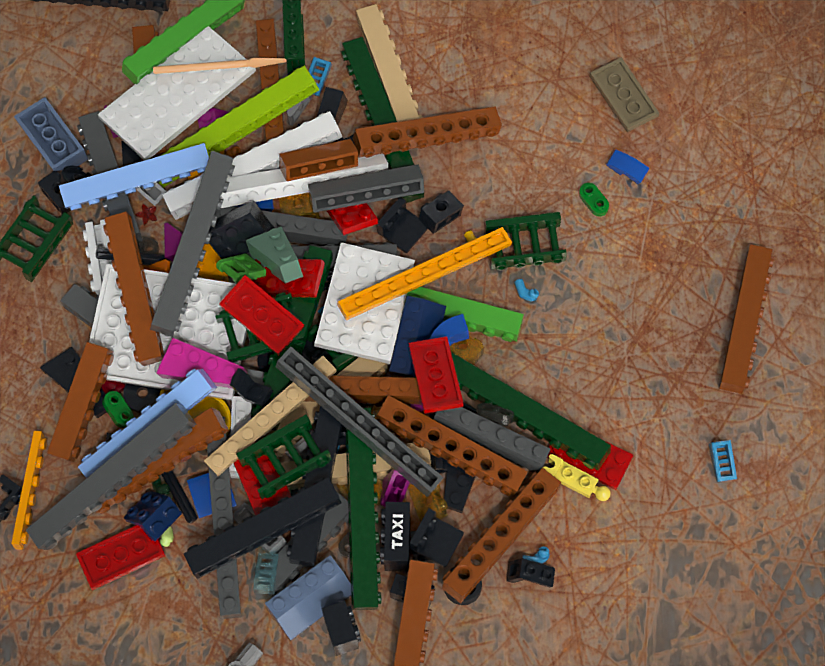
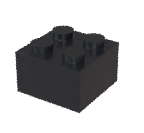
(340, 627)

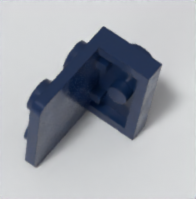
(153, 514)

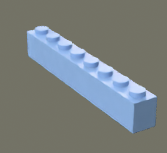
(134, 176)
(186, 393)

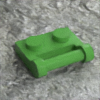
(244, 265)

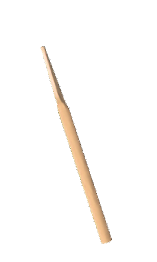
(252, 62)

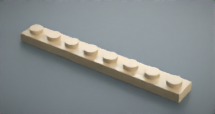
(263, 422)

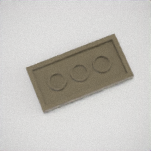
(624, 94)

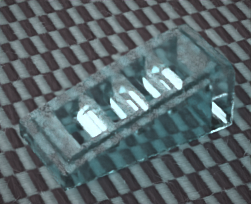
(266, 589)

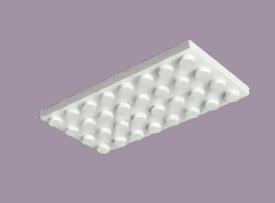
(168, 103)

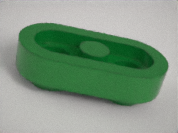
(593, 198)
(116, 410)

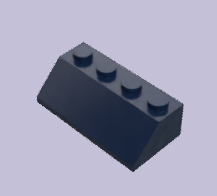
(417, 324)

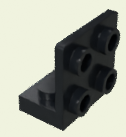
(401, 226)
(435, 539)

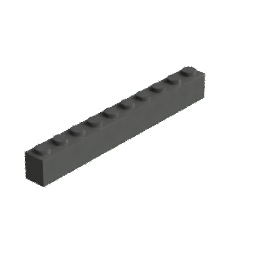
(191, 245)
(359, 421)
(111, 477)
(222, 518)

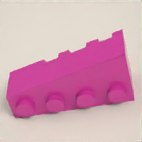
(183, 358)

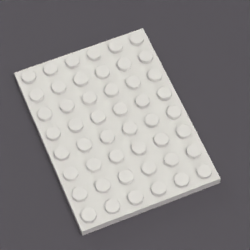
(197, 329)

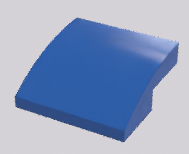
(201, 494)

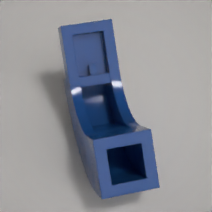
(454, 328)

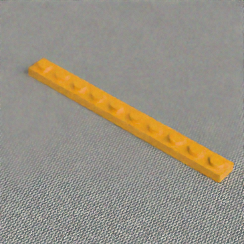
(424, 273)

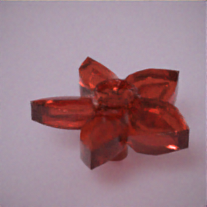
(147, 214)

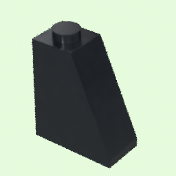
(333, 101)

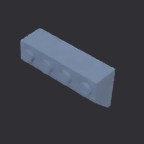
(51, 136)
(302, 601)

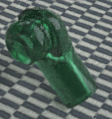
(159, 488)

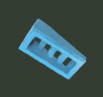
(324, 64)
(730, 460)

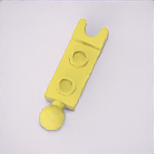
(577, 479)

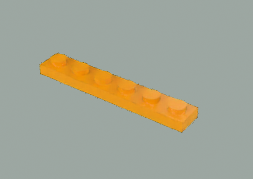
(28, 498)

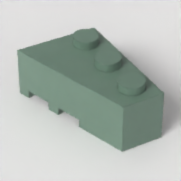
(276, 254)

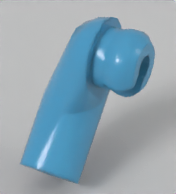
(530, 295)
(540, 557)

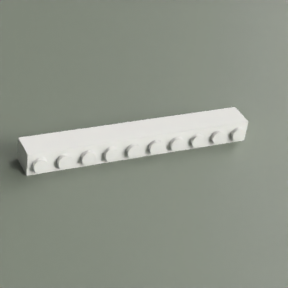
(260, 158)
(272, 184)

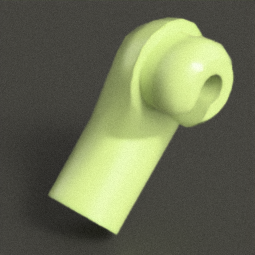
(167, 537)

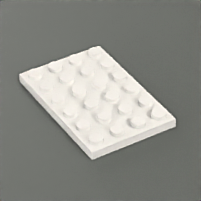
(374, 331)

